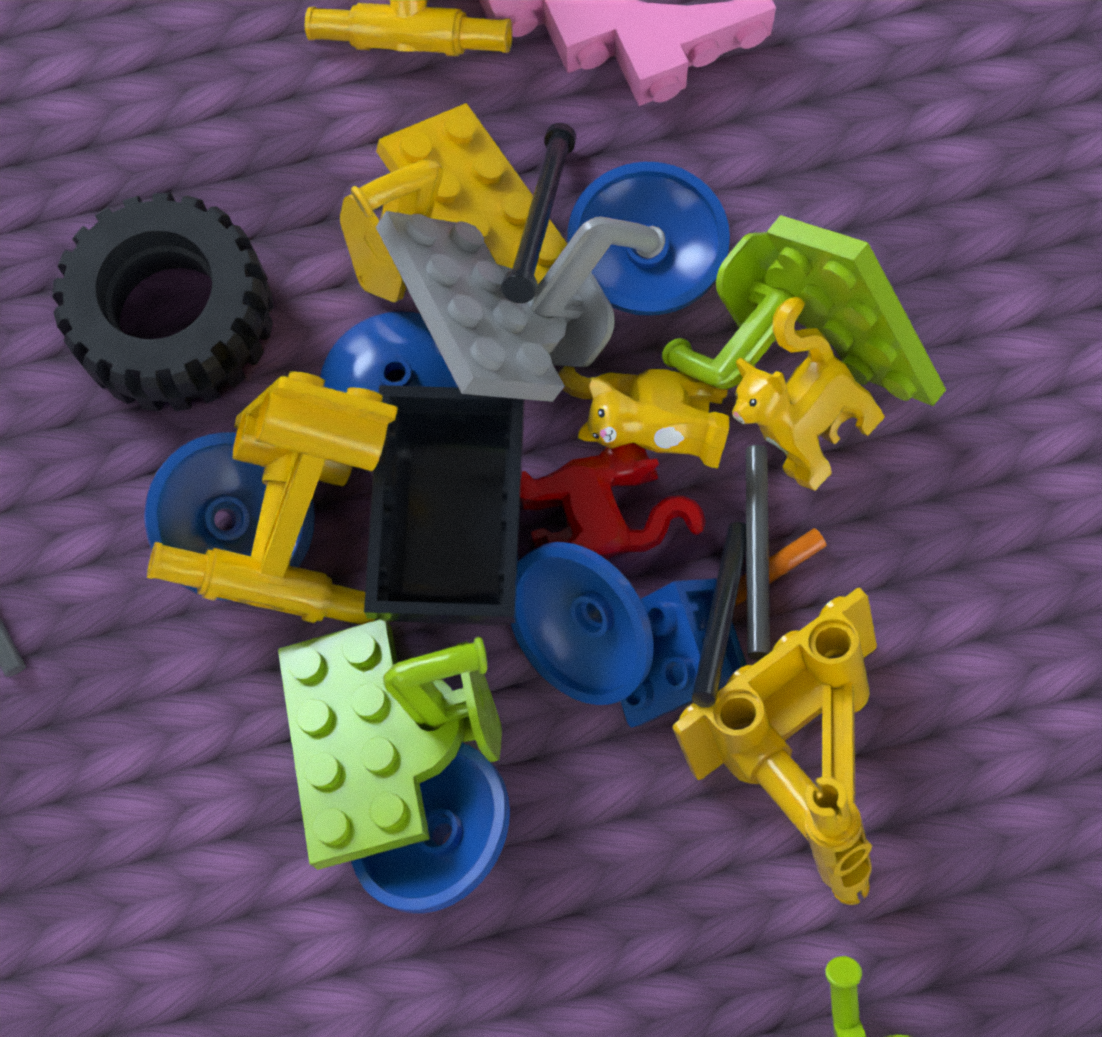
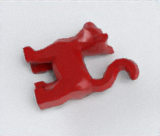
(590, 507)

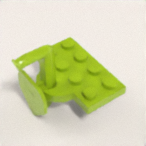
(843, 299)
(375, 732)

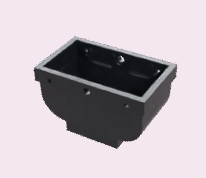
(446, 509)

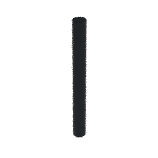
(720, 617)

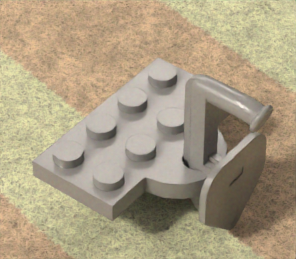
(485, 337)

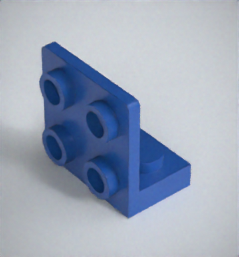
(678, 627)

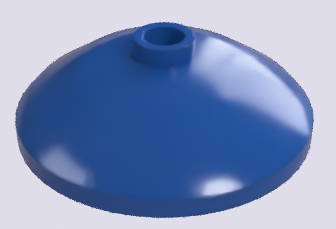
(693, 231)
(383, 344)
(197, 485)
(582, 624)
(432, 875)

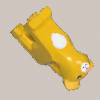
(807, 405)
(652, 409)

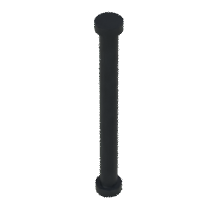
(519, 283)

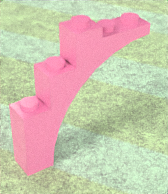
(648, 39)

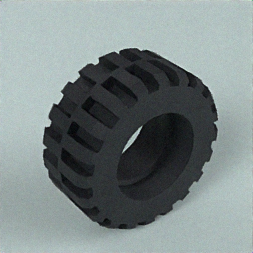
(131, 247)

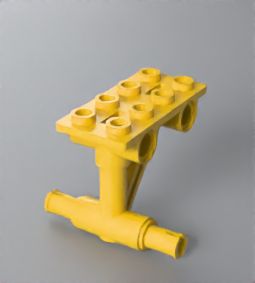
(408, 28)
(300, 438)
(773, 699)

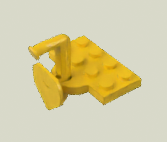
(447, 173)

